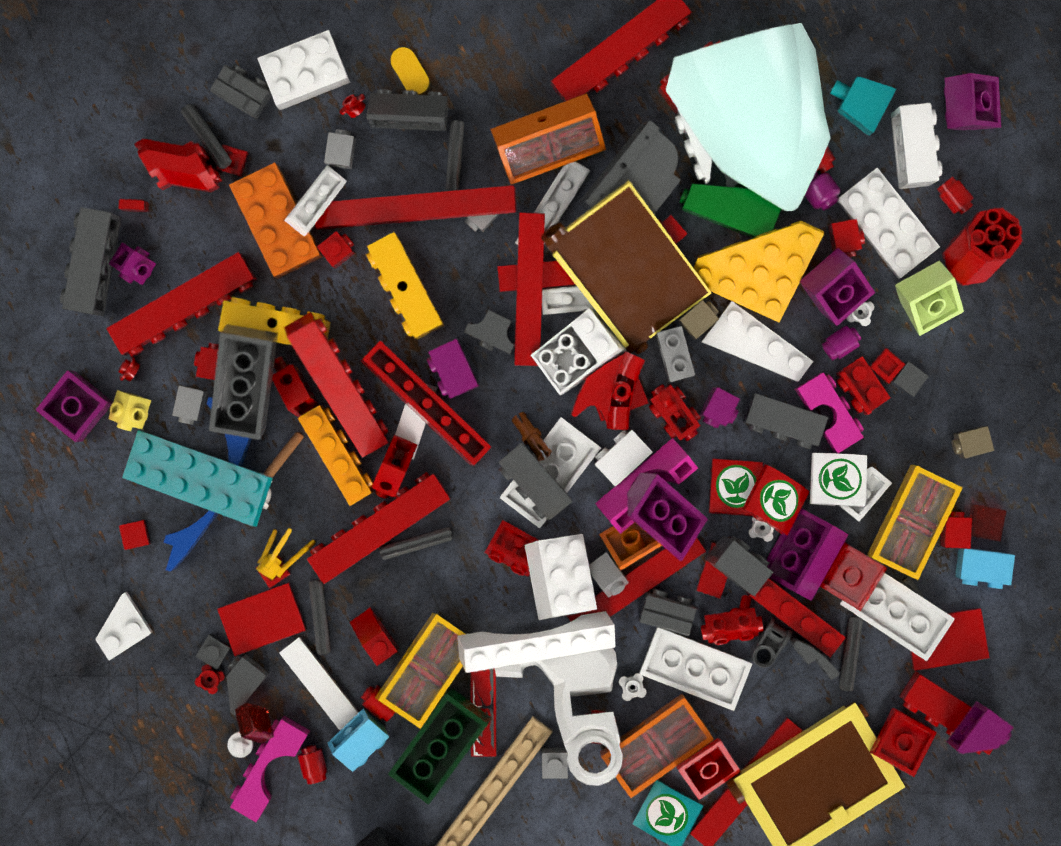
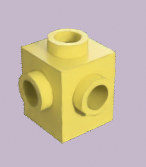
(129, 410)

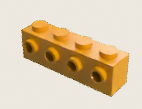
(336, 455)

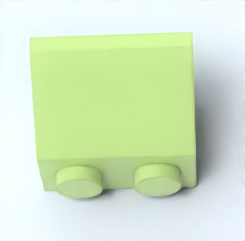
(930, 297)

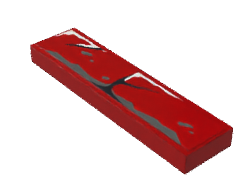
(484, 697)

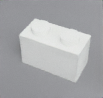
(622, 457)

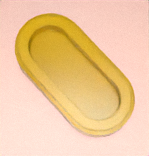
(409, 70)

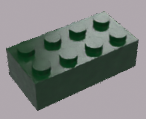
(440, 746)

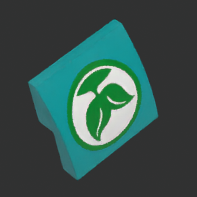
(668, 814)

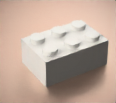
(303, 70)
(915, 145)
(560, 576)

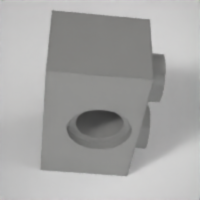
(675, 354)

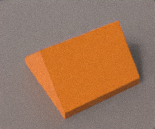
(628, 545)

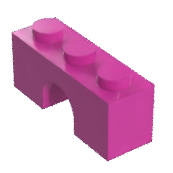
(843, 429)

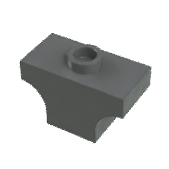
(492, 332)

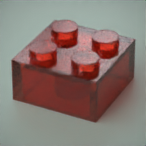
(987, 522)
(254, 723)

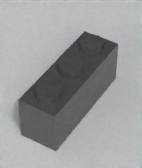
(785, 421)

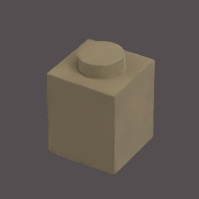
(699, 319)
(972, 442)

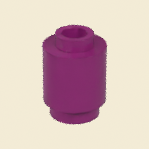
(841, 342)

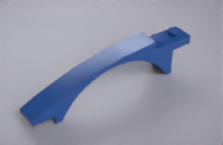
(186, 539)

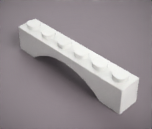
(492, 650)

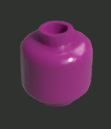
(822, 191)

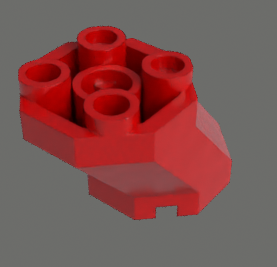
(178, 165)
(982, 246)

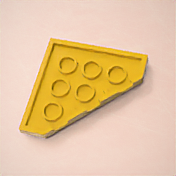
(763, 269)

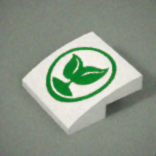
(838, 479)

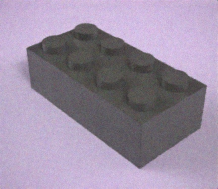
(89, 267)
(243, 381)

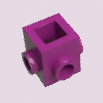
(132, 264)

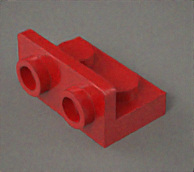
(862, 386)
(509, 548)

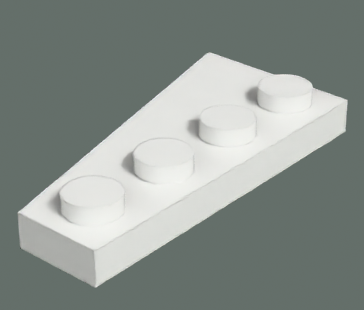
(754, 342)

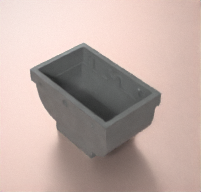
(644, 160)

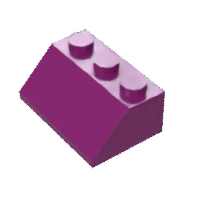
(664, 514)
(805, 554)

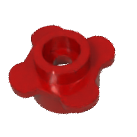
(353, 105)
(128, 369)
(210, 686)

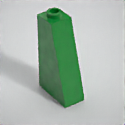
(731, 208)

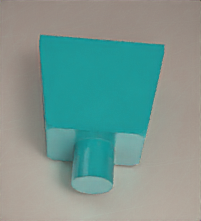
(863, 102)

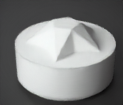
(239, 746)

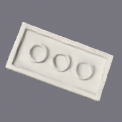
(888, 223)
(568, 460)
(904, 616)
(695, 668)

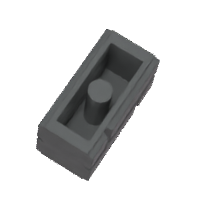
(241, 91)
(668, 612)

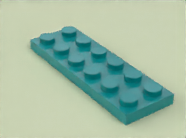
(197, 478)

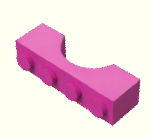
(668, 462)
(254, 795)

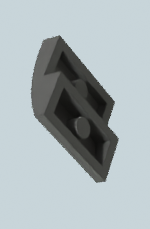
(810, 654)

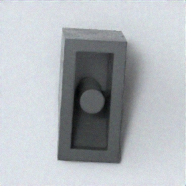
(243, 680)

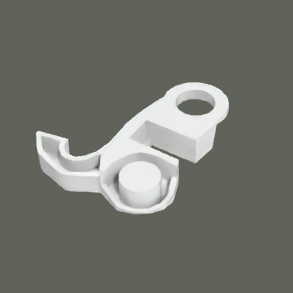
(578, 676)

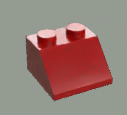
(708, 768)

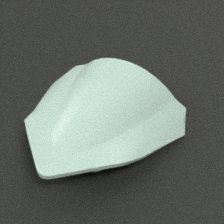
(757, 109)

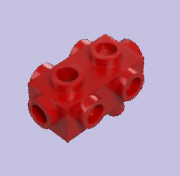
(669, 404)
(733, 625)

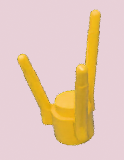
(270, 565)

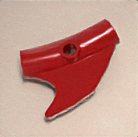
(602, 386)

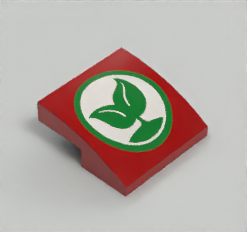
(732, 485)
(776, 499)

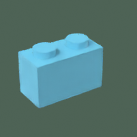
(984, 566)
(358, 740)

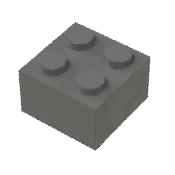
(741, 567)

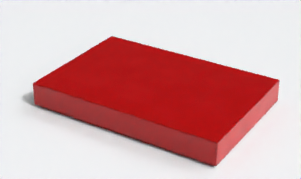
(262, 619)
(961, 643)

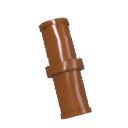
(531, 436)

